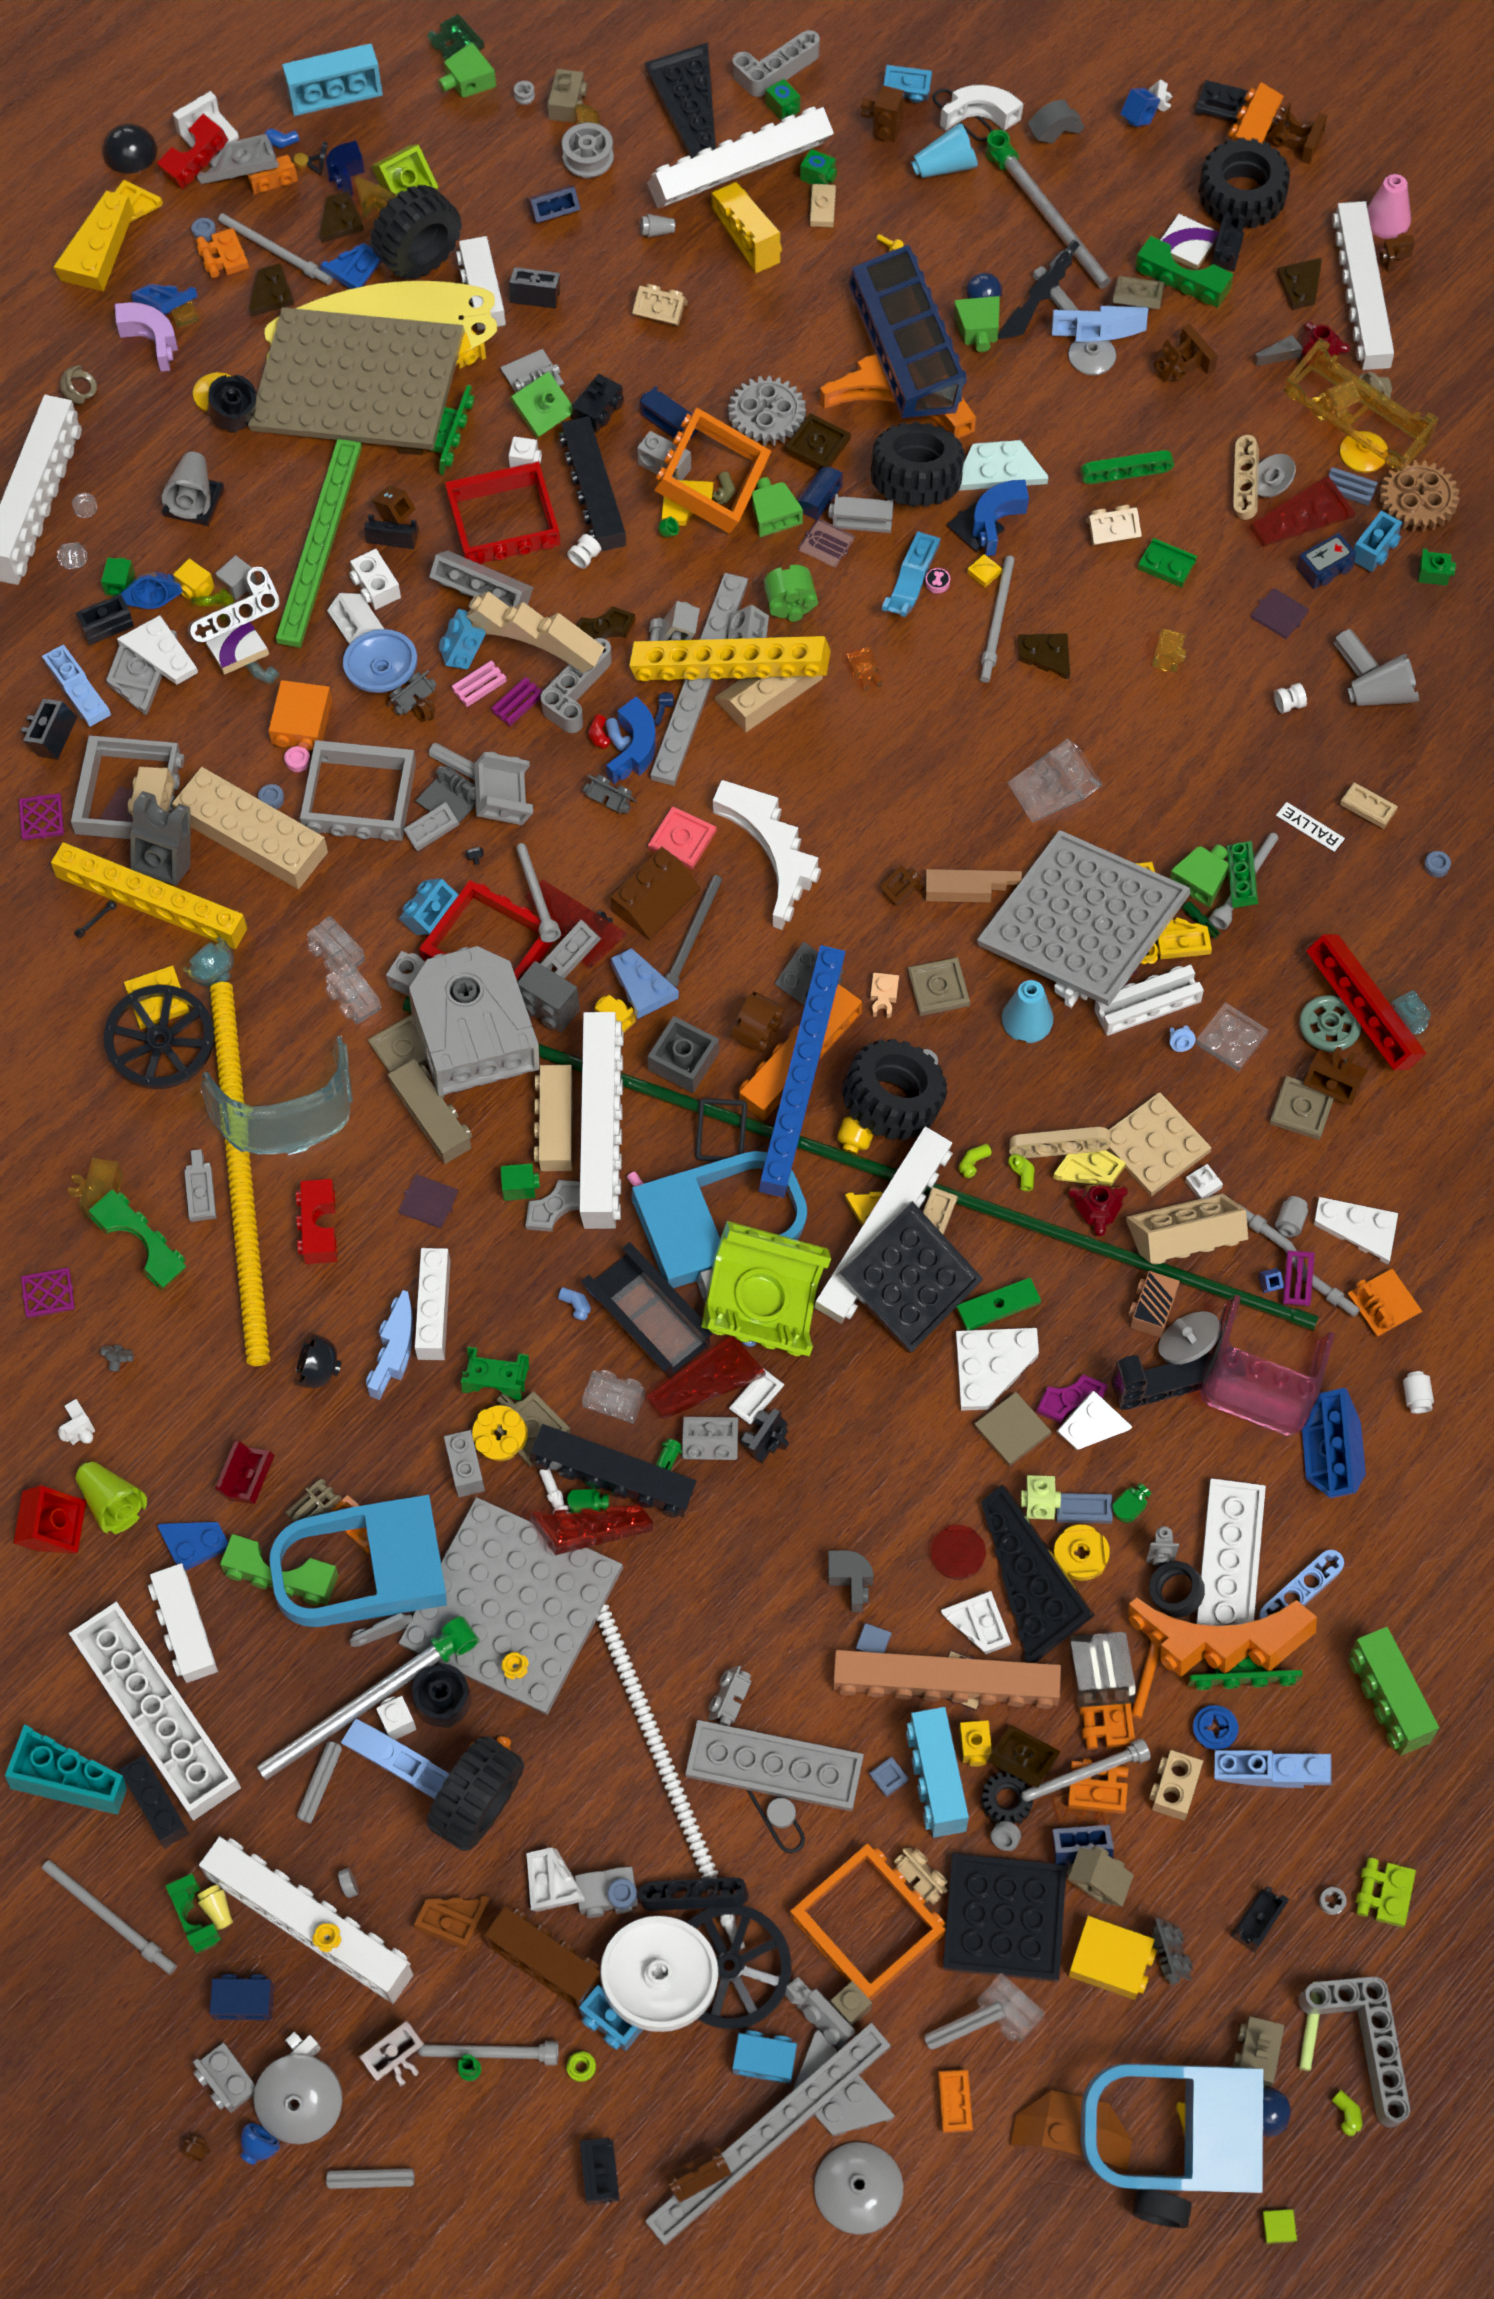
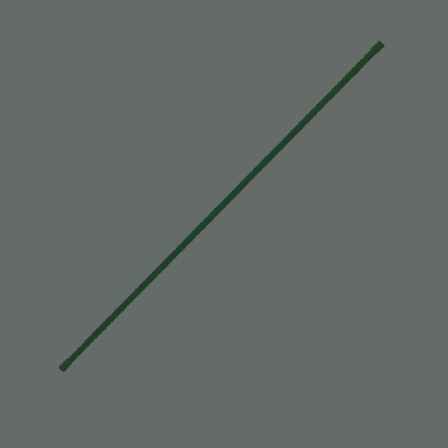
(1294, 1316)

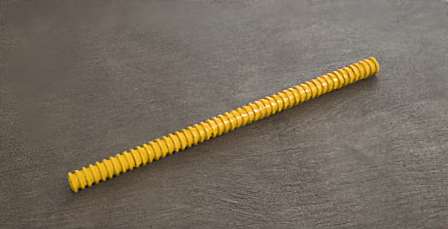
(240, 1182)

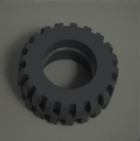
(1246, 160)
(415, 231)
(917, 464)
(902, 1066)
(475, 1793)

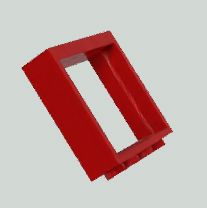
(494, 483)
(497, 902)

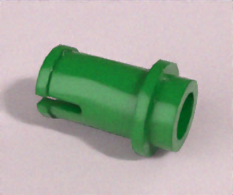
(669, 1453)
(469, 2075)

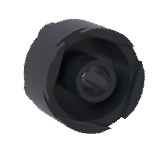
(231, 402)
(438, 1680)

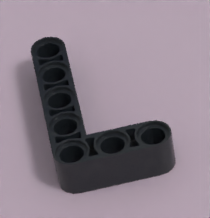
(1142, 1387)

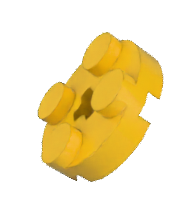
(487, 1442)
(1091, 1541)

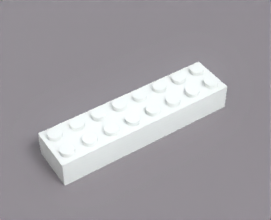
(739, 157)
(35, 484)
(601, 1120)
(155, 1711)
(301, 1914)

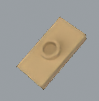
(823, 205)
(1368, 805)
(940, 1208)

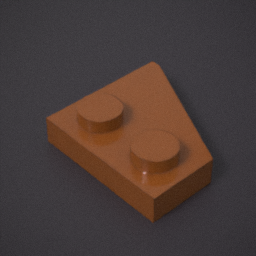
(452, 1919)

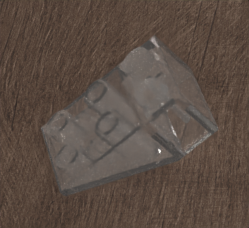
(1055, 781)

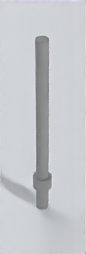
(309, 268)
(989, 656)
(150, 1951)

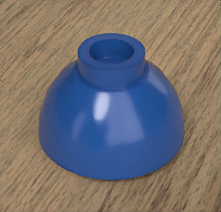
(257, 2144)

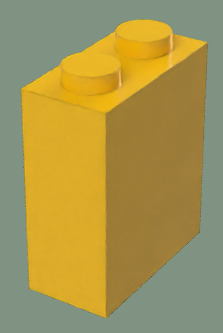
(1113, 1958)

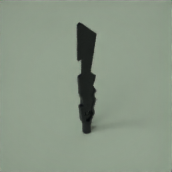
(1041, 290)

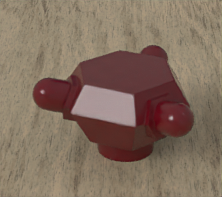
(1314, 333)
(1098, 1204)

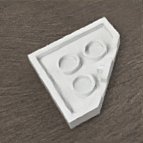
(992, 1362)

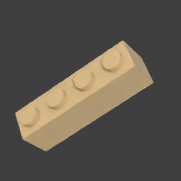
(555, 1118)

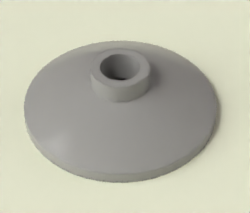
(1095, 361)
(1275, 475)

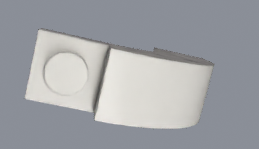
(982, 101)

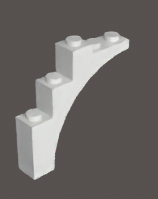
(760, 817)

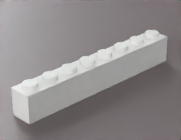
(1364, 286)
(907, 1185)

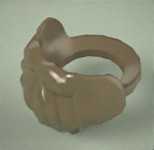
(1382, 384)
(68, 389)

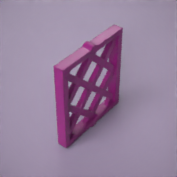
(39, 799)
(49, 1310)

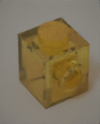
(1169, 651)

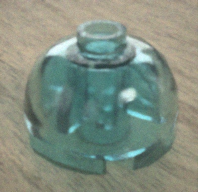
(211, 964)

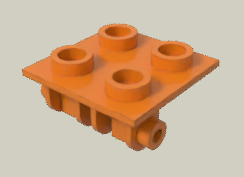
(1384, 1302)

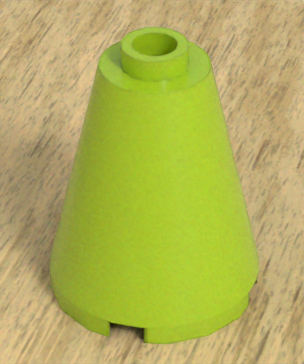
(110, 1497)

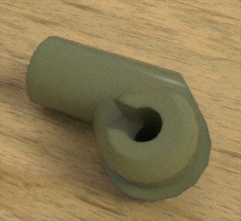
(727, 489)

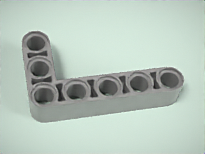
(1371, 2036)

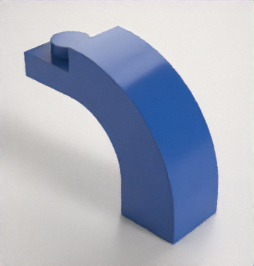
(999, 501)
(640, 725)

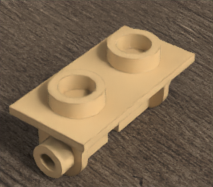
(930, 1881)

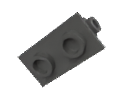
(418, 686)
(618, 798)

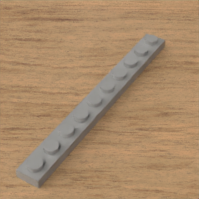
(696, 691)
(775, 2129)

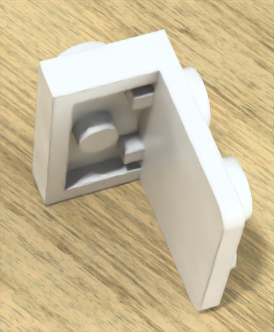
(203, 105)

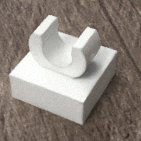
(1159, 89)
(1204, 1182)
(308, 2046)

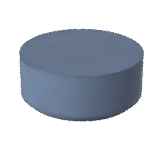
(203, 227)
(272, 795)
(1437, 864)
(622, 1894)

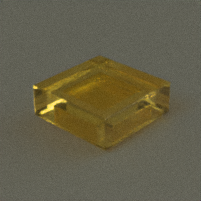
(185, 314)

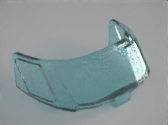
(285, 1125)

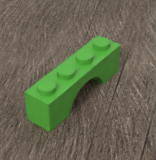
(311, 1581)

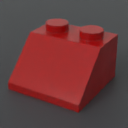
(49, 1520)

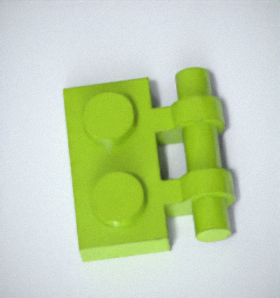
(1394, 1896)

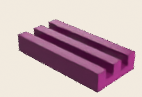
(502, 708)
(1297, 1301)

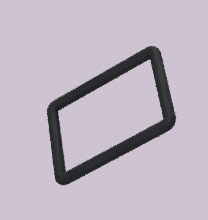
(700, 1125)

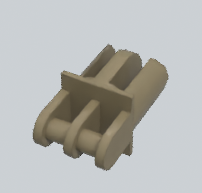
(311, 1505)

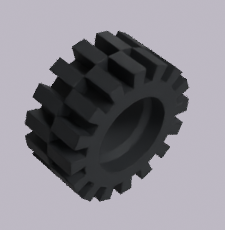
(990, 1803)

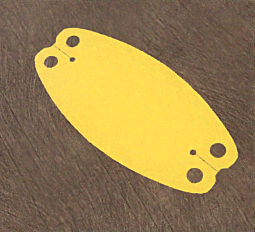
(411, 301)

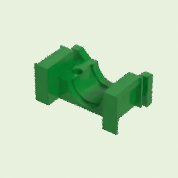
(497, 1374)
(182, 1894)

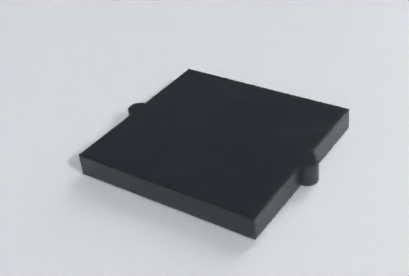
(962, 528)

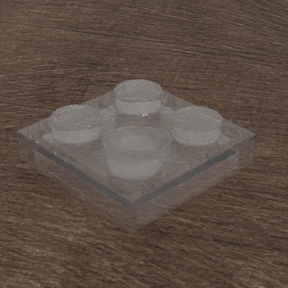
(1231, 1036)

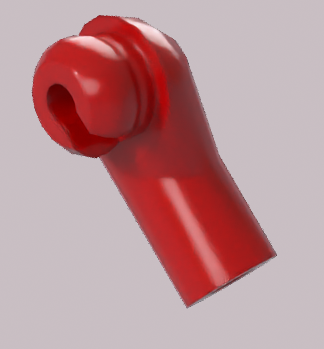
(597, 734)

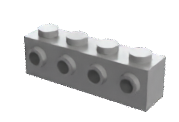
(477, 579)

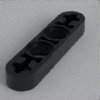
(659, 1894)

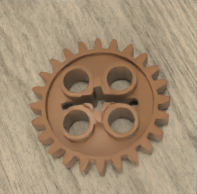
(1412, 490)

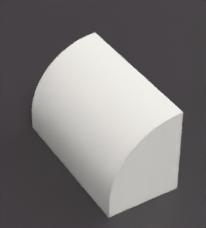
(353, 615)

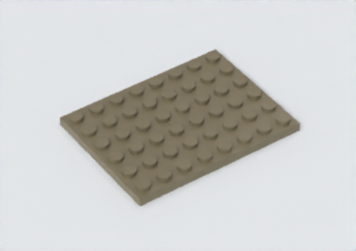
(357, 378)

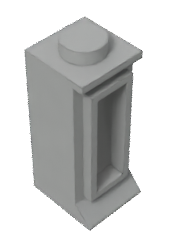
(862, 514)

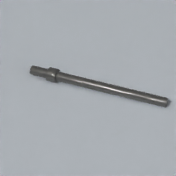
(693, 931)

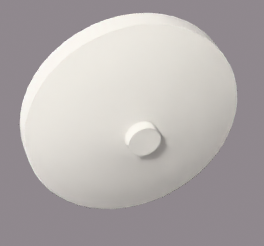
(659, 1973)

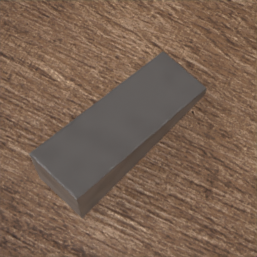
(1281, 351)

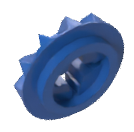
(1224, 1719)

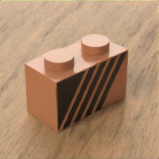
(1154, 1303)

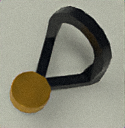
(302, 160)

